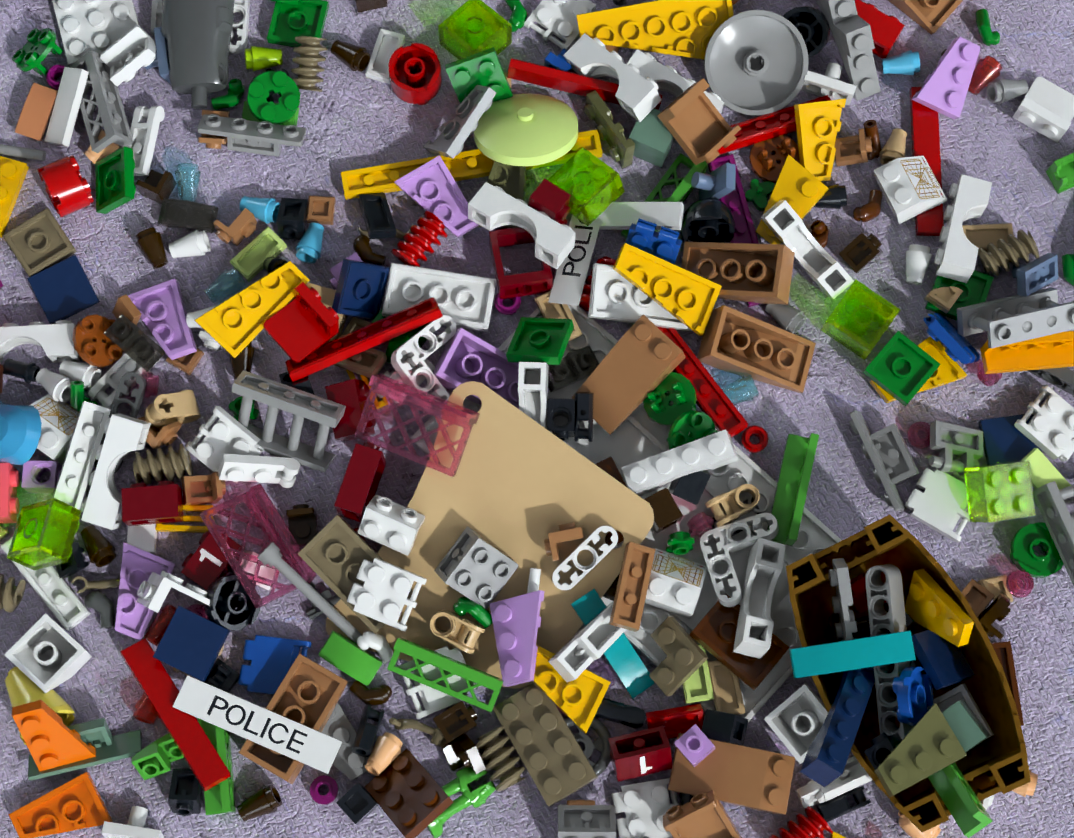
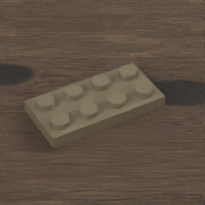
(337, 557)
(545, 744)

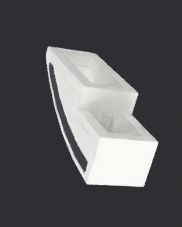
(586, 646)

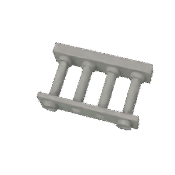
(1017, 318)
(298, 403)
(1058, 520)

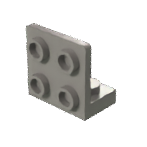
(476, 568)
(586, 821)

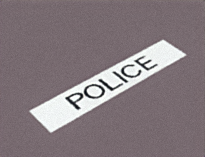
(573, 271)
(257, 724)

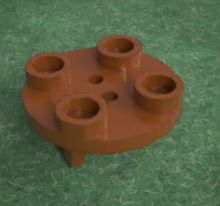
(765, 164)
(95, 352)

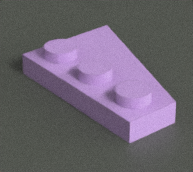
(950, 80)
(438, 193)
(165, 316)
(136, 567)
(515, 632)

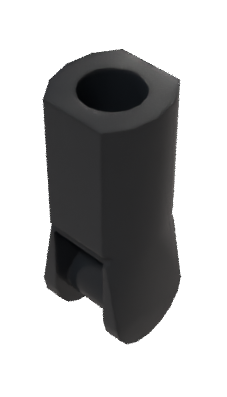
(583, 412)
(620, 713)
(367, 732)
(839, 805)

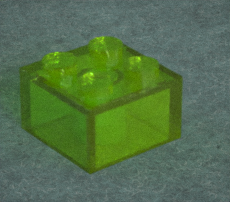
(474, 30)
(589, 183)
(860, 319)
(999, 491)
(44, 534)

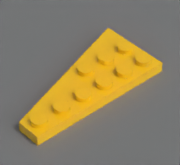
(659, 25)

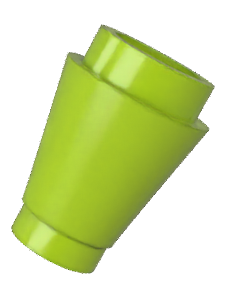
(262, 58)

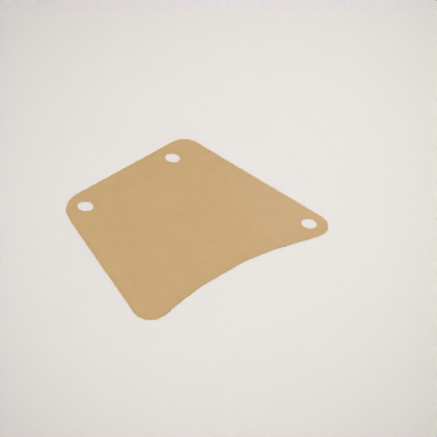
(513, 492)

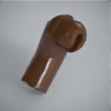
(871, 130)
(871, 209)
(820, 232)

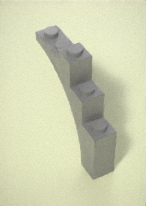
(854, 44)

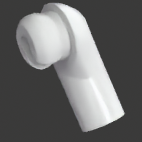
(376, 642)

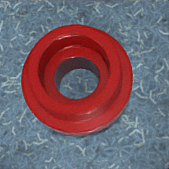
(754, 431)

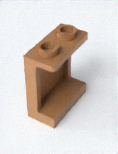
(698, 124)
(700, 819)

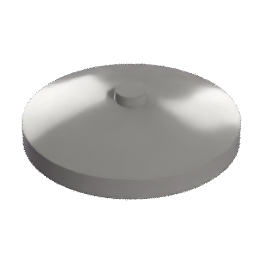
(756, 62)

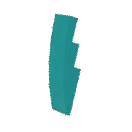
(621, 653)
(852, 654)

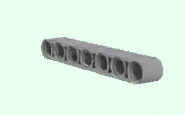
(879, 622)

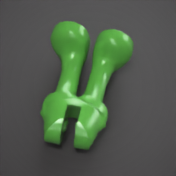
(468, 797)

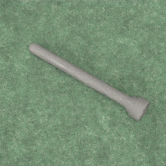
(272, 557)

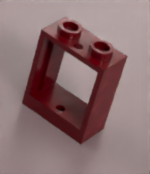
(517, 284)
(360, 481)

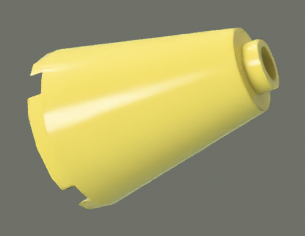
(23, 691)

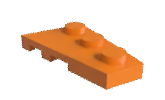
(48, 738)
(62, 810)

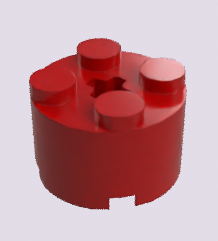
(415, 73)
(65, 185)

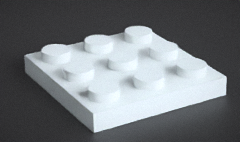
(92, 24)

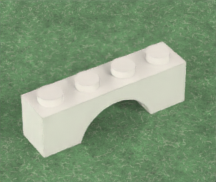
(667, 77)
(634, 94)
(496, 208)
(808, 252)
(958, 255)
(53, 338)
(533, 390)
(692, 457)
(104, 501)
(754, 620)

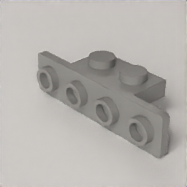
(252, 135)
(889, 455)

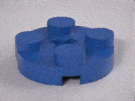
(913, 695)

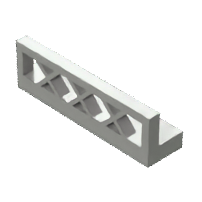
(107, 98)

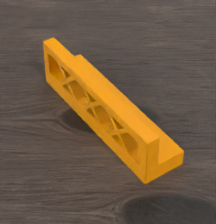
(1032, 354)

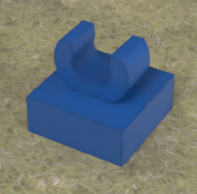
(557, 62)

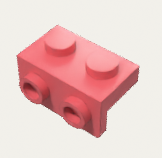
(8, 493)

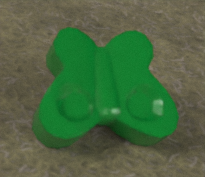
(758, 193)

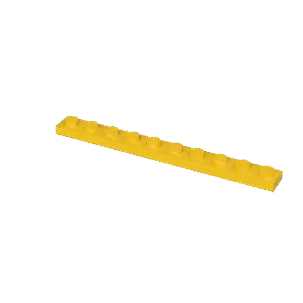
(464, 166)

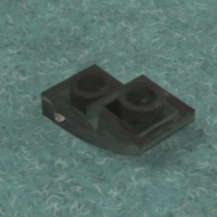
(187, 215)
(134, 343)
(572, 368)

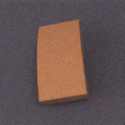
(36, 112)

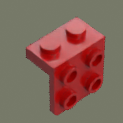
(303, 324)

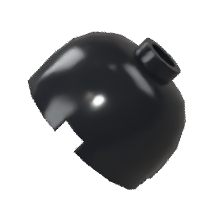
(812, 26)
(708, 222)
(230, 604)

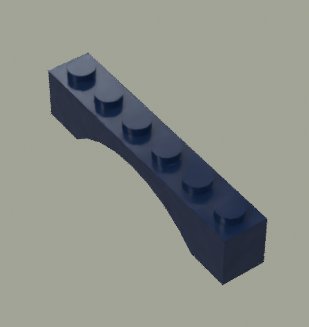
(834, 741)

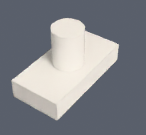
(829, 84)
(134, 827)

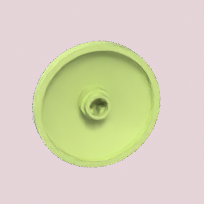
(526, 130)

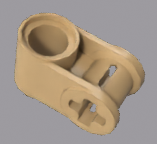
(172, 408)
(731, 504)
(458, 631)

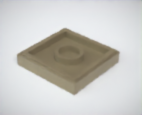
(39, 243)

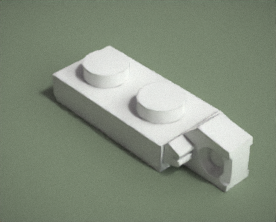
(852, 777)

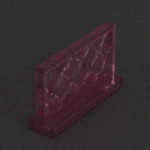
(424, 402)
(274, 530)

